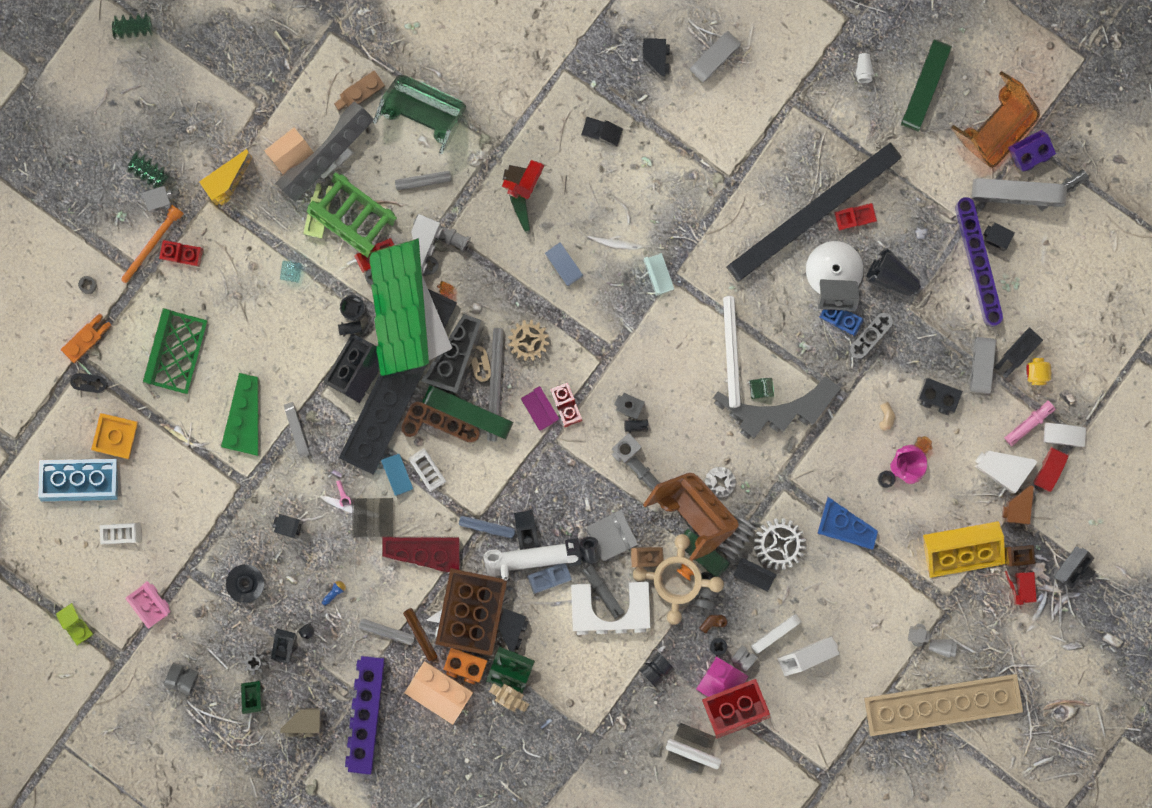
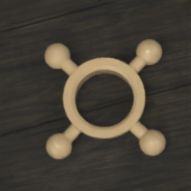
(674, 616)

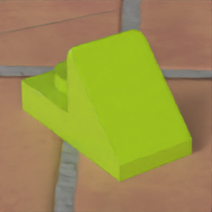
(74, 624)

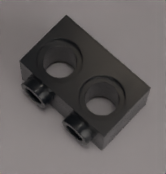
(940, 390)

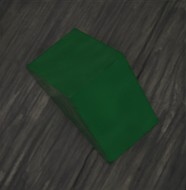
(251, 697)

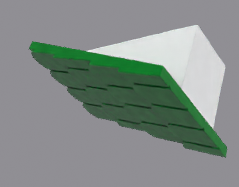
(405, 317)

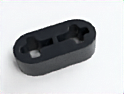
(89, 378)

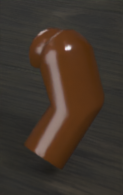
(713, 621)

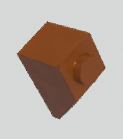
(1019, 507)

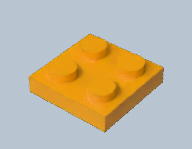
(114, 436)

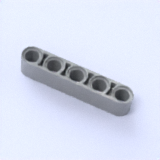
(1019, 192)

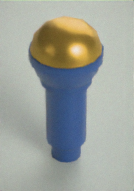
(338, 588)

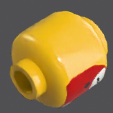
(1038, 372)

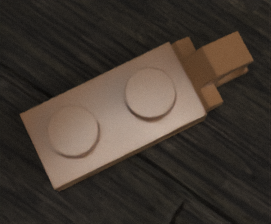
(360, 91)

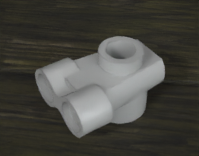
(918, 635)

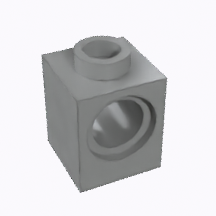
(158, 199)
(629, 440)

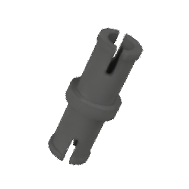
(643, 472)

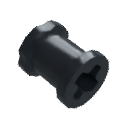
(712, 647)

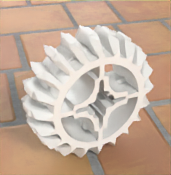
(764, 551)

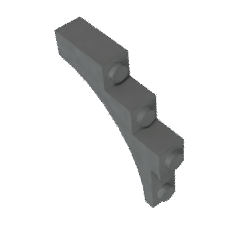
(780, 416)

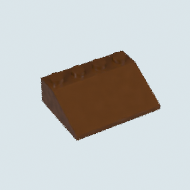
(471, 612)

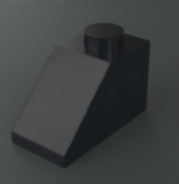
(287, 526)
(526, 529)

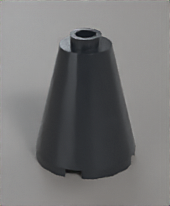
(892, 274)

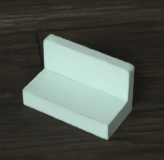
(658, 274)

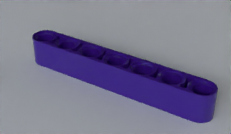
(980, 252)

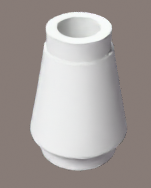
(864, 69)

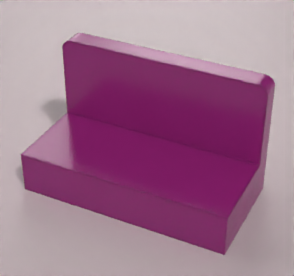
(540, 408)

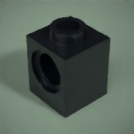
(998, 236)

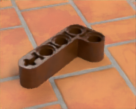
(442, 426)

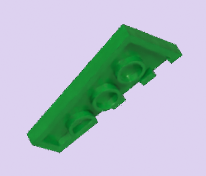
(242, 423)

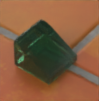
(761, 388)

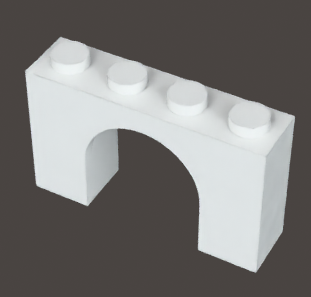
(636, 617)

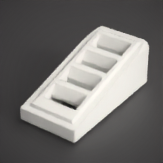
(417, 456)
(132, 536)

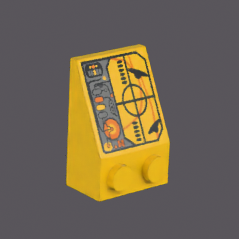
(224, 180)

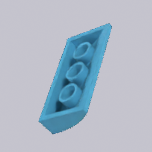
(78, 480)

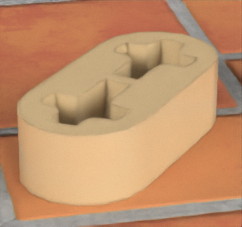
(485, 362)

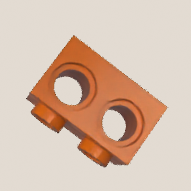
(466, 660)

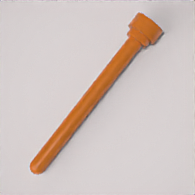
(173, 214)

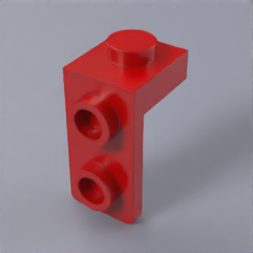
(527, 182)

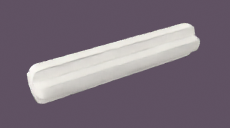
(693, 754)

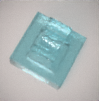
(291, 271)

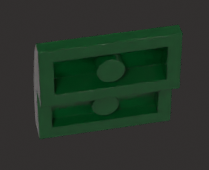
(510, 669)

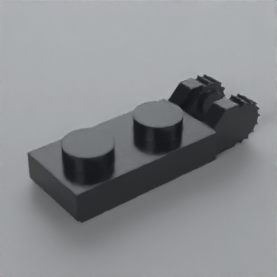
(1020, 351)

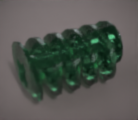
(132, 25)
(147, 171)

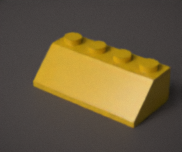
(964, 549)

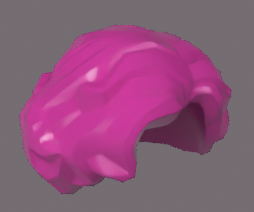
(909, 464)

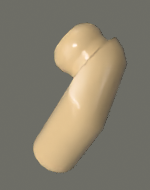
(889, 417)

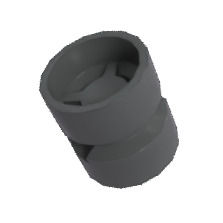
(181, 678)

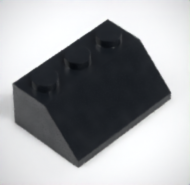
(354, 368)

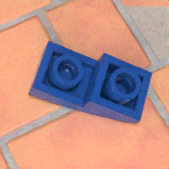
(843, 320)

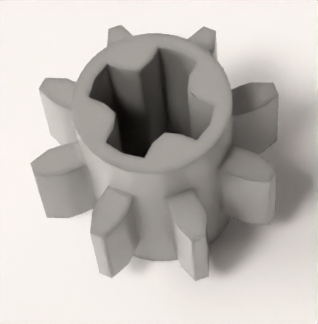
(250, 666)

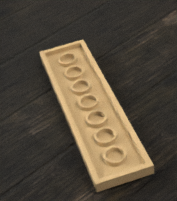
(943, 704)

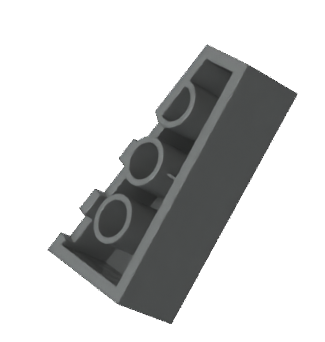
(452, 367)

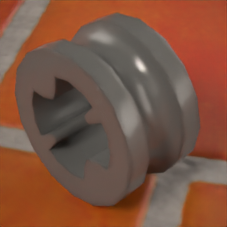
(92, 287)

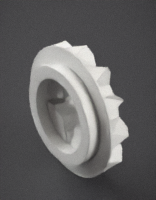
(729, 482)

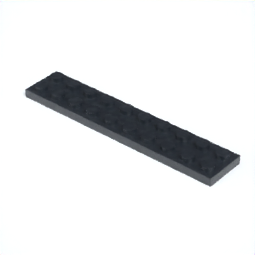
(386, 406)

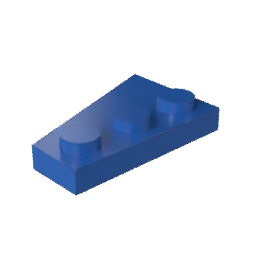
(845, 526)

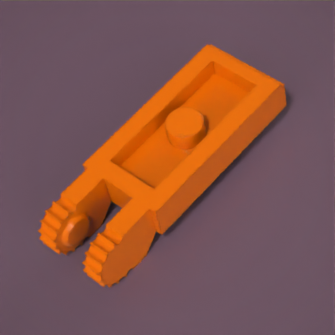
(84, 339)

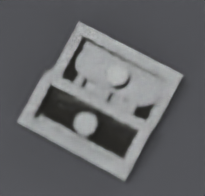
(372, 517)
(695, 739)

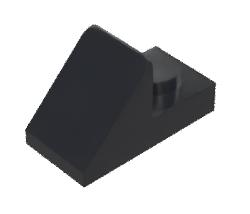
(602, 131)
(283, 646)

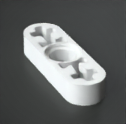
(776, 633)

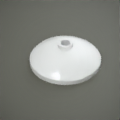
(833, 253)

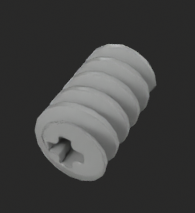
(736, 539)

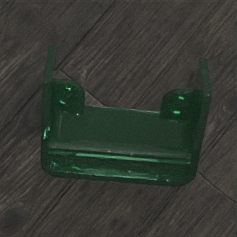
(423, 106)

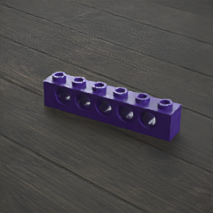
(365, 765)

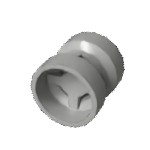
(744, 658)

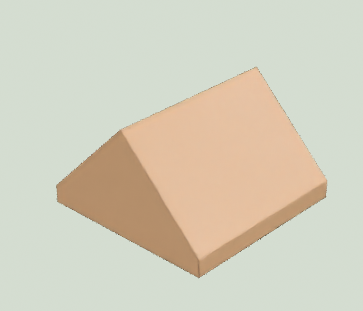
(289, 151)

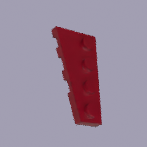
(425, 551)

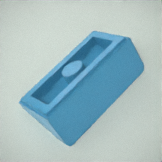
(397, 474)

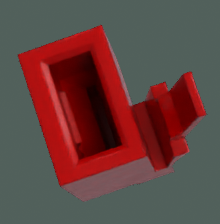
(1025, 587)

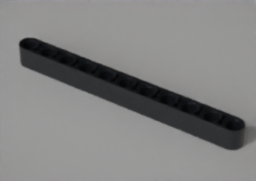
(814, 212)

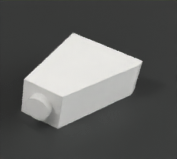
(1005, 469)
(808, 656)

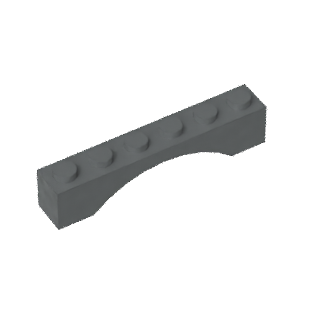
(302, 176)

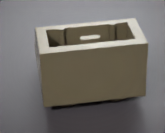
(304, 721)

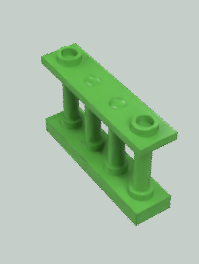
(349, 232)

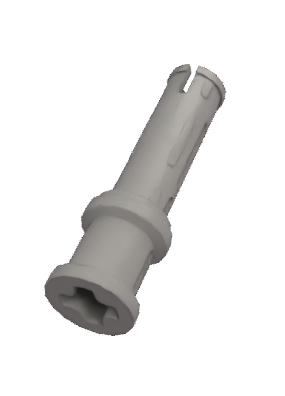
(453, 238)

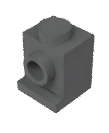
(634, 411)

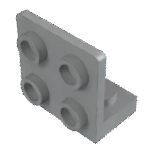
(612, 535)

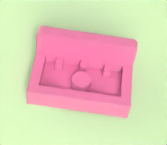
(148, 604)

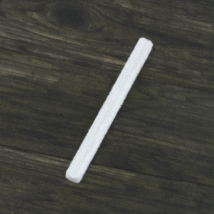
(731, 351)

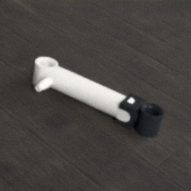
(571, 552)

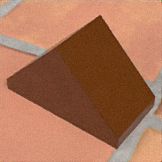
(1019, 555)

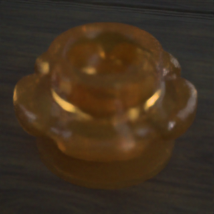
(445, 288)
(924, 444)

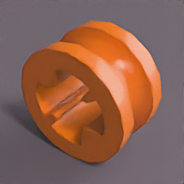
(685, 572)

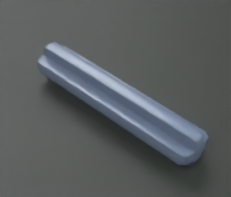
(487, 527)

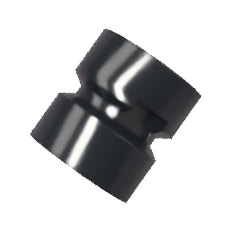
(352, 308)
(656, 669)

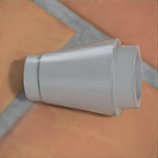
(944, 647)

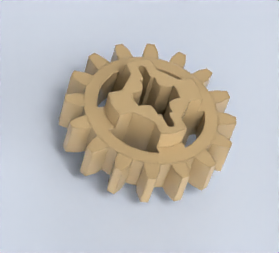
(530, 348)
(509, 697)

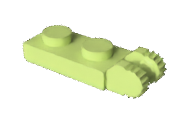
(314, 227)

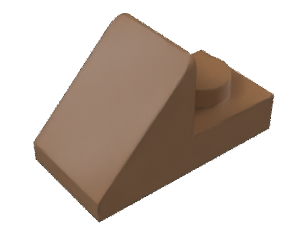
(646, 556)

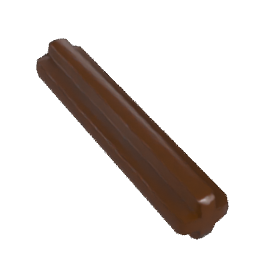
(420, 634)

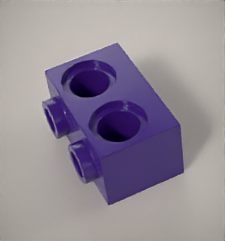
(1031, 146)

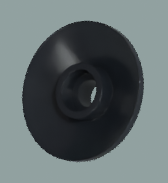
(237, 590)

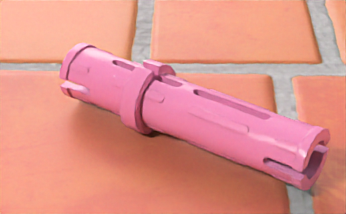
(1026, 426)

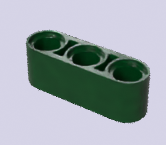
(712, 562)

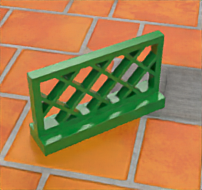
(158, 347)

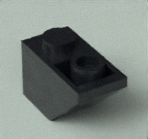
(655, 55)
(511, 627)

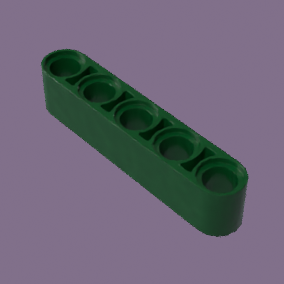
(926, 85)
(467, 412)

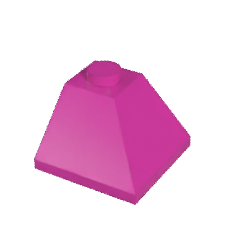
(720, 677)

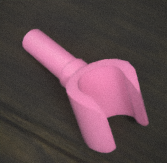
(343, 495)

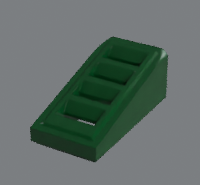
(520, 208)

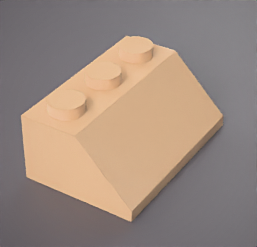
(439, 692)

